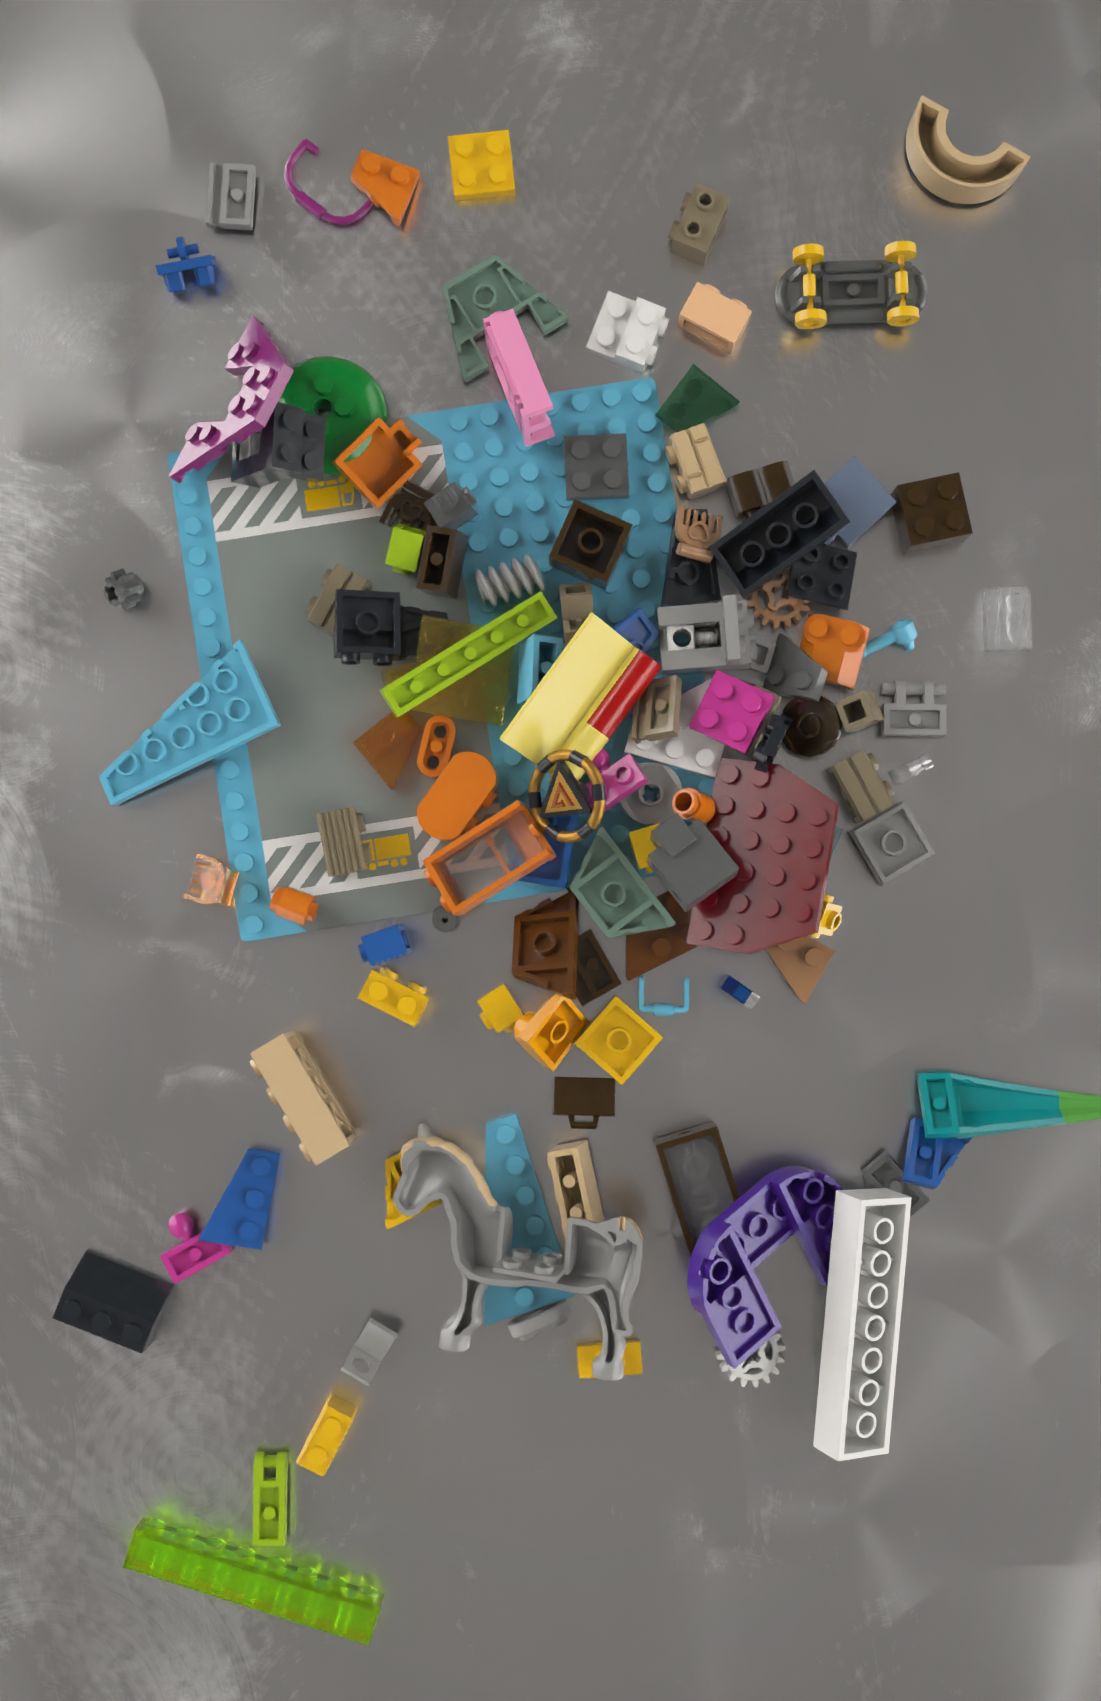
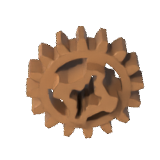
(787, 603)

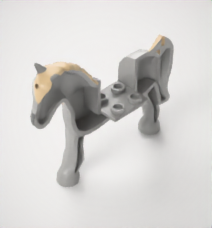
(594, 1265)

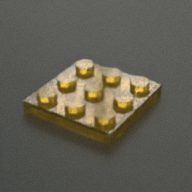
(477, 695)

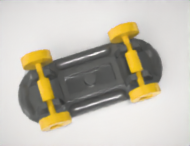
(853, 290)

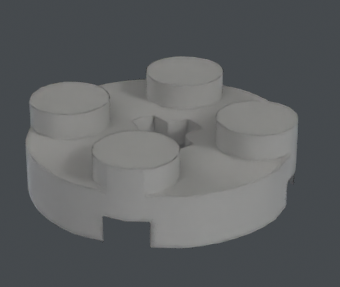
(653, 812)

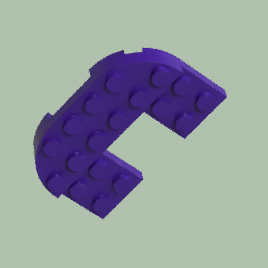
(741, 1237)

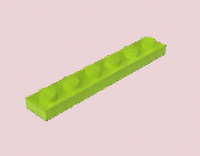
(468, 654)

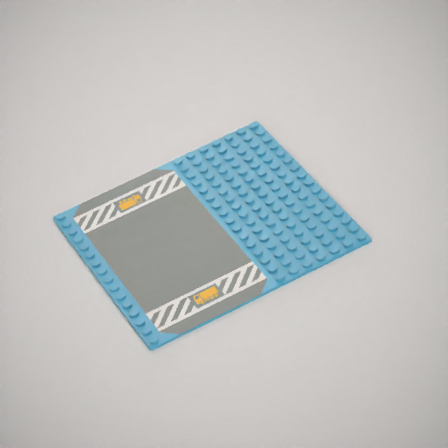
(261, 558)

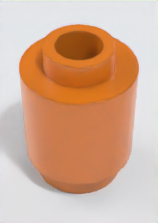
(693, 805)
(294, 905)

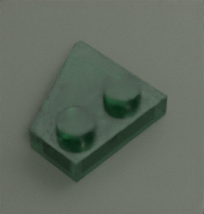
(695, 401)

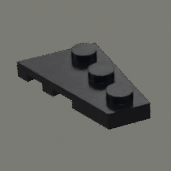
(688, 579)

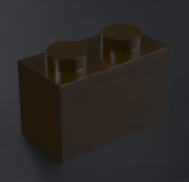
(442, 561)

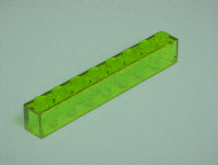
(254, 1580)

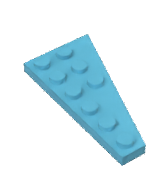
(203, 723)
(516, 1186)

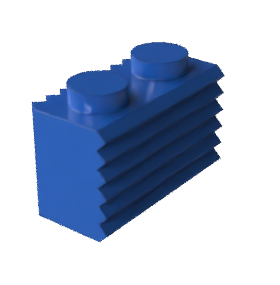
(385, 945)

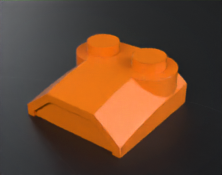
(835, 646)

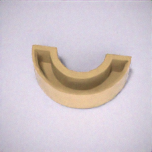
(953, 173)

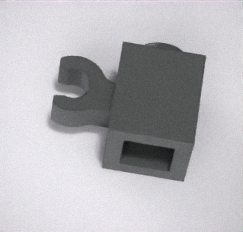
(452, 506)

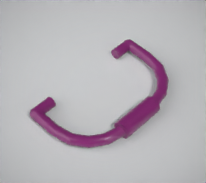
(310, 204)

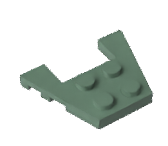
(485, 290)

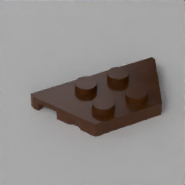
(547, 945)
(658, 946)

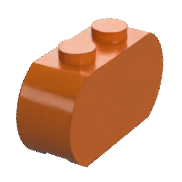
(458, 797)

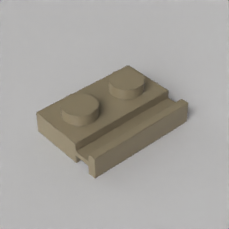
(658, 710)

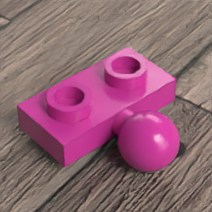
(619, 779)
(191, 1253)

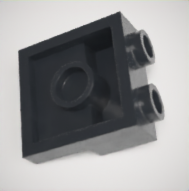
(367, 626)

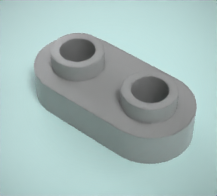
(526, 1325)

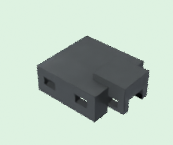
(689, 861)

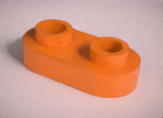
(436, 747)

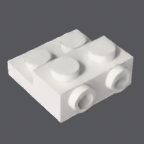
(627, 331)

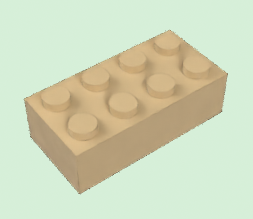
(303, 1097)

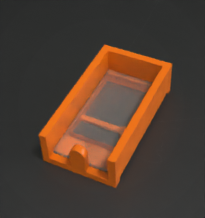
(488, 859)

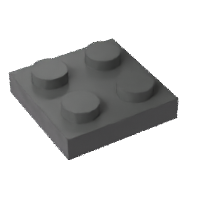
(596, 467)

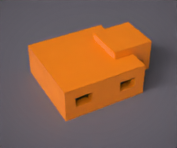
(384, 463)

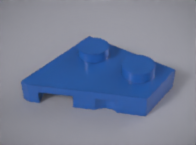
(929, 1157)

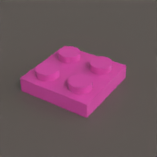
(732, 712)

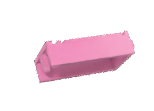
(518, 376)

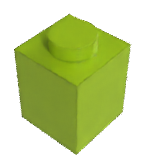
(405, 548)

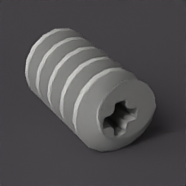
(509, 581)

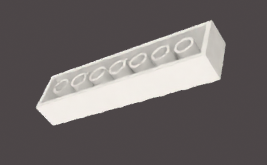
(862, 1323)

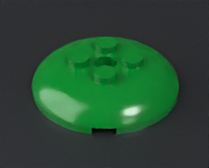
(347, 392)

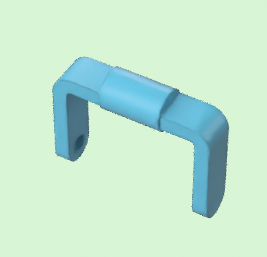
(663, 1009)

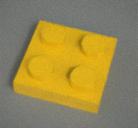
(481, 165)
(618, 1040)

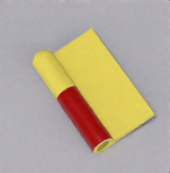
(582, 696)

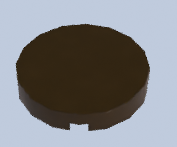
(813, 728)

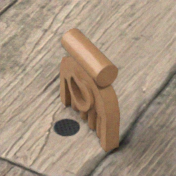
(696, 537)

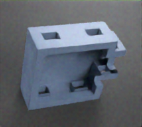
(860, 498)

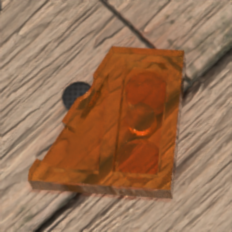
(389, 745)

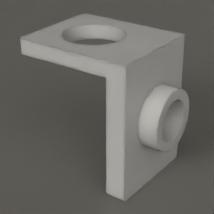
(371, 1349)

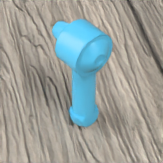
(902, 633)

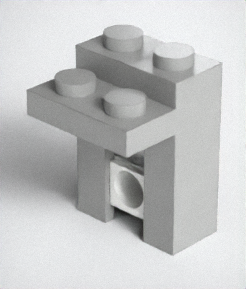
(733, 626)

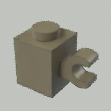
(859, 711)

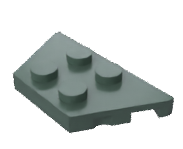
(616, 892)

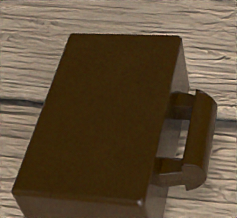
(584, 1098)

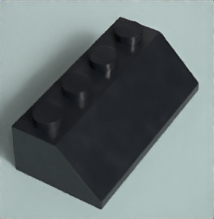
(779, 534)

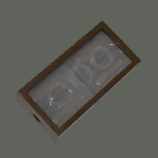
(696, 1178)

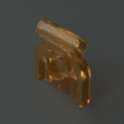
(217, 884)

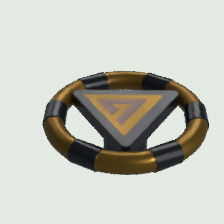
(566, 795)

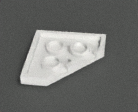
(688, 750)

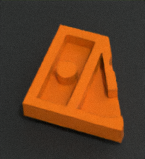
(385, 182)

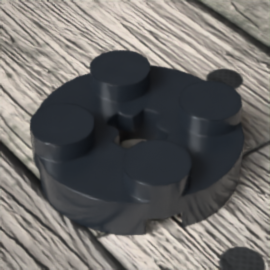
(774, 735)

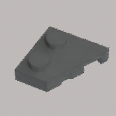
(794, 672)

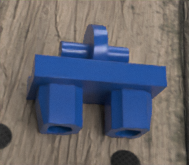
(174, 271)

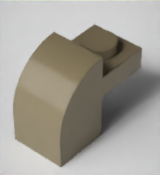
(575, 605)

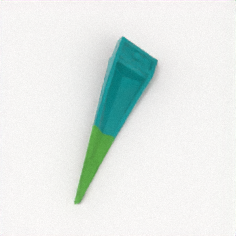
(977, 1107)

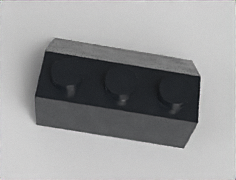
(114, 1301)

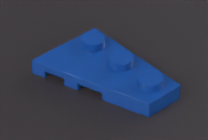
(557, 870)

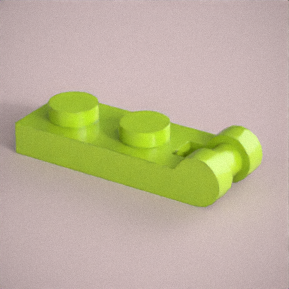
(270, 1499)

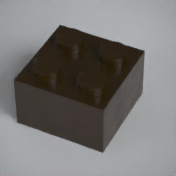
(931, 513)
(590, 544)

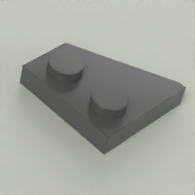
(887, 1173)

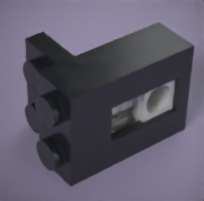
(286, 447)

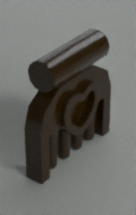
(410, 506)

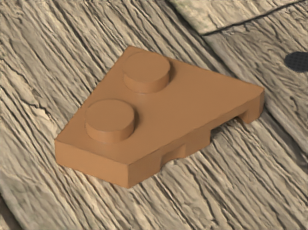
(801, 963)

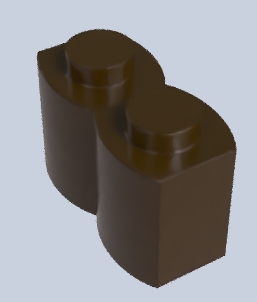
(758, 487)

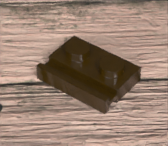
(594, 970)

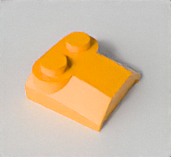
(550, 1031)

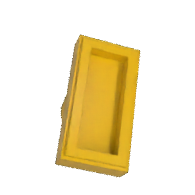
(589, 1351)

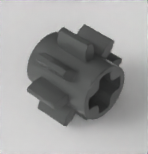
(123, 589)

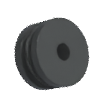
(441, 924)

